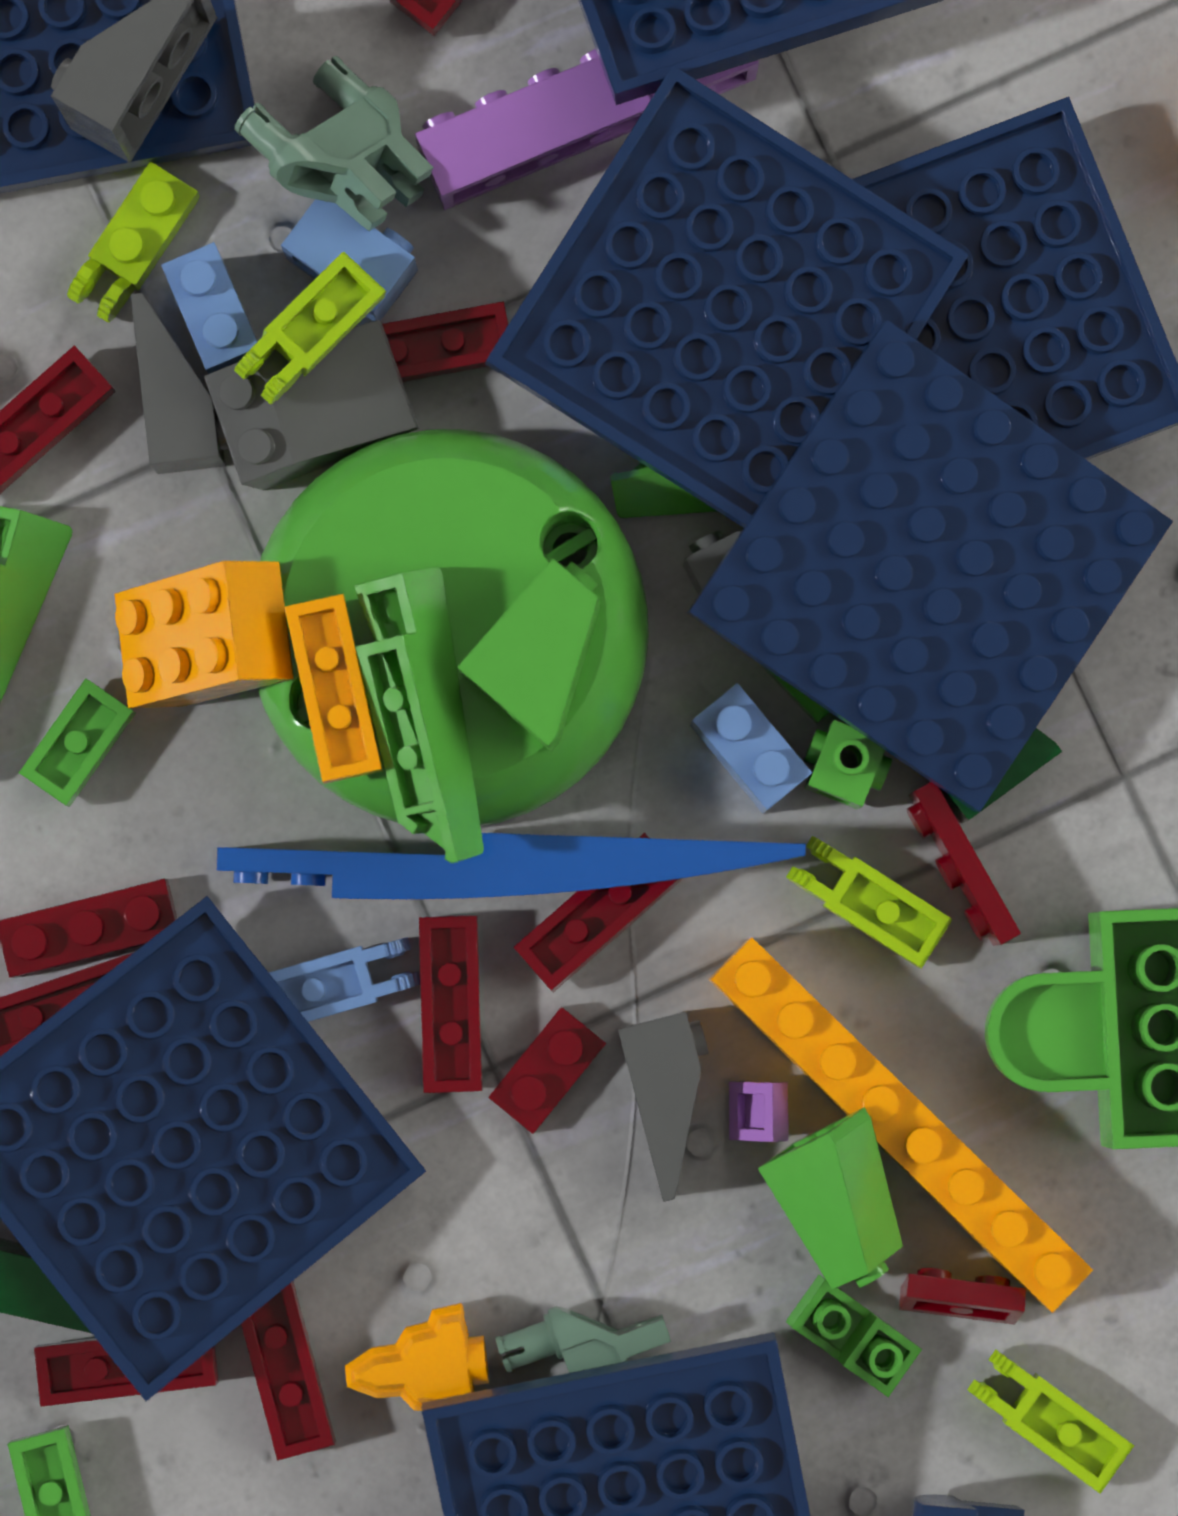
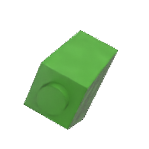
(538, 651)
(838, 1199)

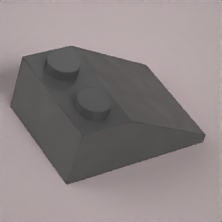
(129, 72)
(324, 417)

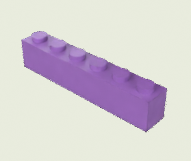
(535, 127)

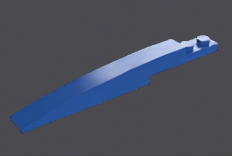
(506, 867)

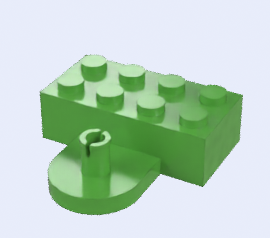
(1102, 1028)

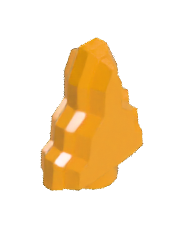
(425, 1363)

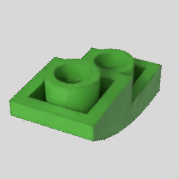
(853, 1335)

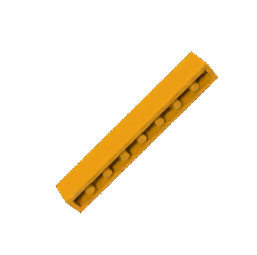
(901, 1125)

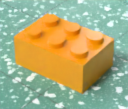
(203, 634)

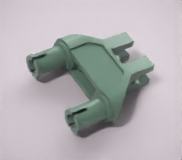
(349, 158)
(580, 1341)

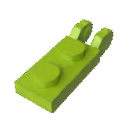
(135, 238)
(313, 324)
(875, 905)
(1056, 1425)

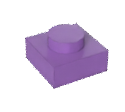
(758, 1111)

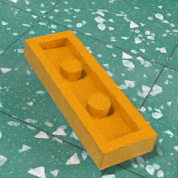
(333, 688)

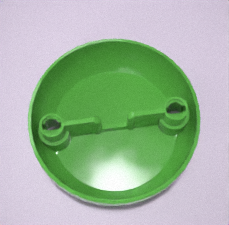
(491, 524)

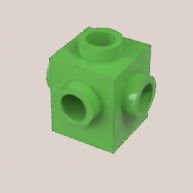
(835, 780)

